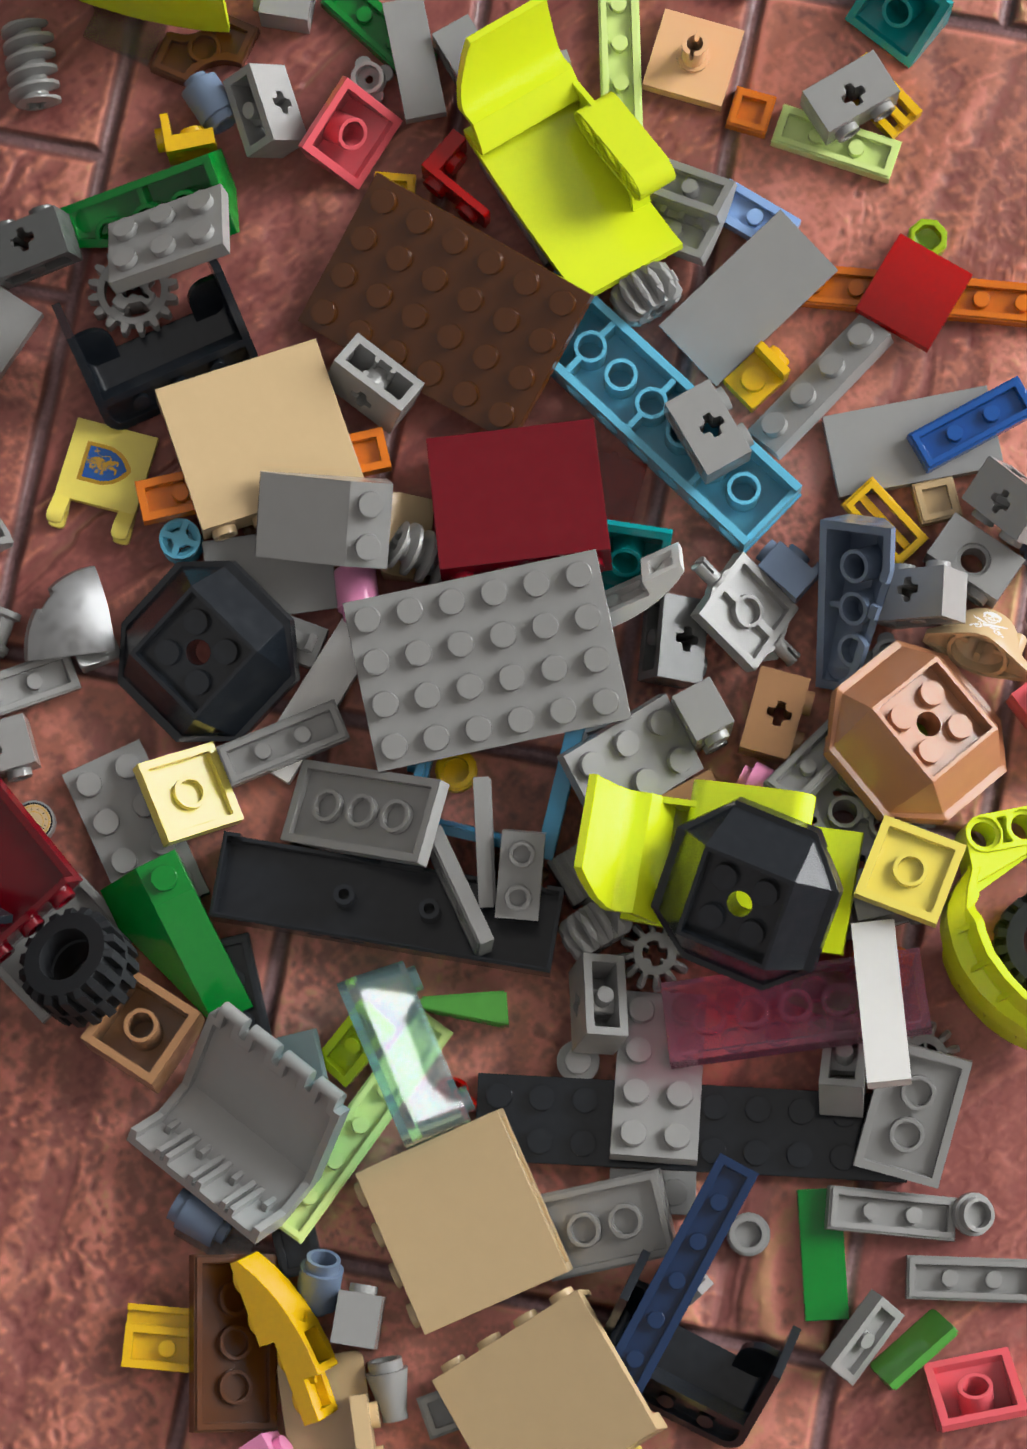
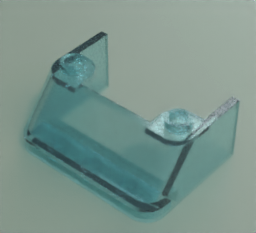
(405, 1053)

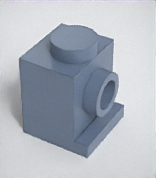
(788, 568)

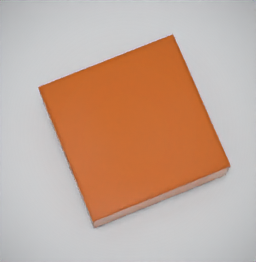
(750, 112)

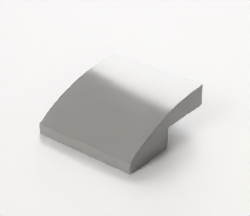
(695, 209)

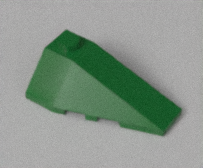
(93, 214)
(171, 927)

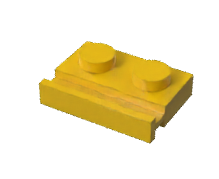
(156, 1338)

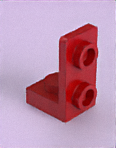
(446, 159)

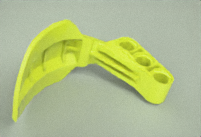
(967, 949)

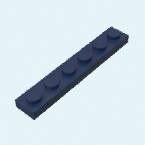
(684, 1267)

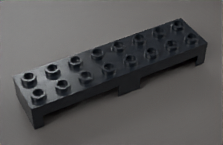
(369, 905)

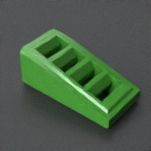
(477, 1007)

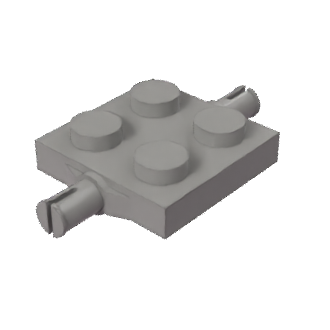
(745, 612)

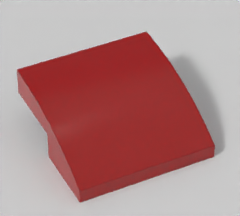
(913, 292)

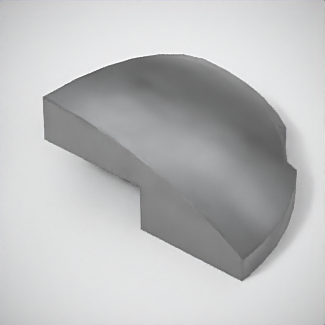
(72, 619)

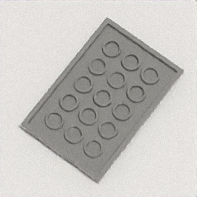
(487, 660)

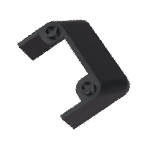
(127, 375)
(700, 1381)

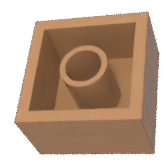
(146, 1033)

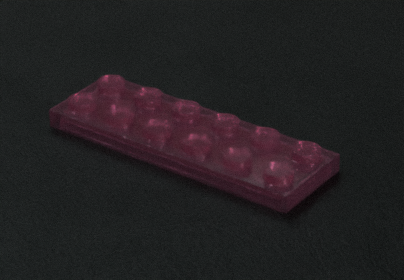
(729, 1021)

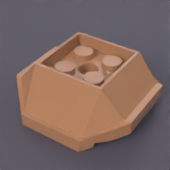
(887, 758)

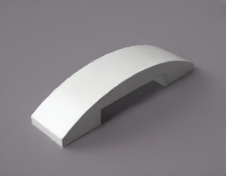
(658, 575)

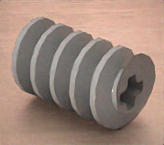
(27, 64)
(415, 550)

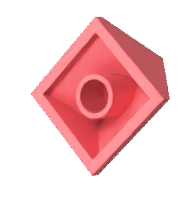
(349, 133)
(974, 1390)

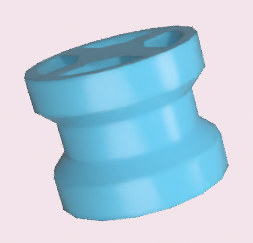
(178, 534)

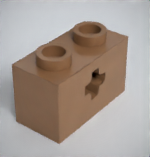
(773, 691)

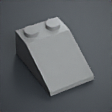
(324, 519)

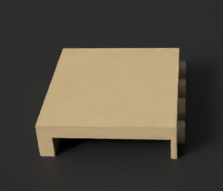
(253, 419)
(462, 1222)
(548, 1385)

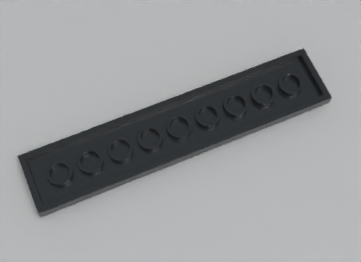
(758, 1127)

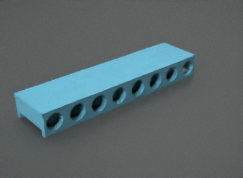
(626, 390)

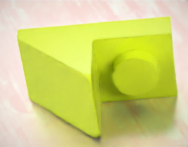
(344, 1054)

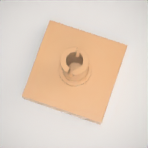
(692, 60)

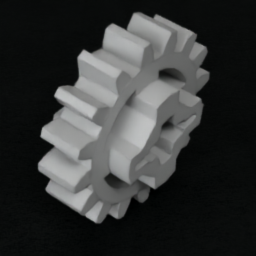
(124, 307)

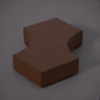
(189, 53)

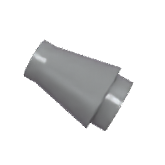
(389, 1386)

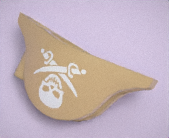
(982, 645)

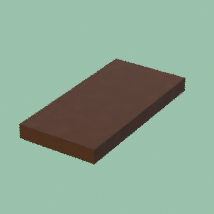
(228, 1371)

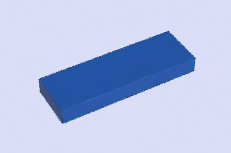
(970, 425)

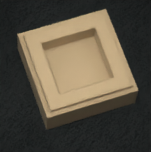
(935, 500)

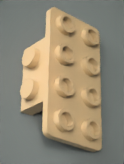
(350, 1425)

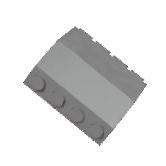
(245, 1125)

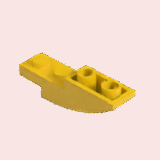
(284, 1318)

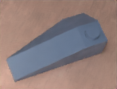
(852, 588)

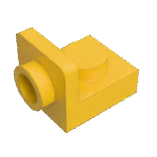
(186, 145)
(758, 376)

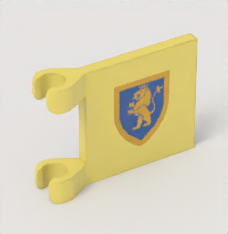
(102, 474)

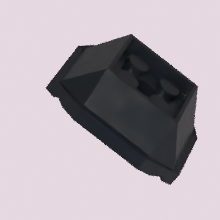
(248, 662)
(773, 861)

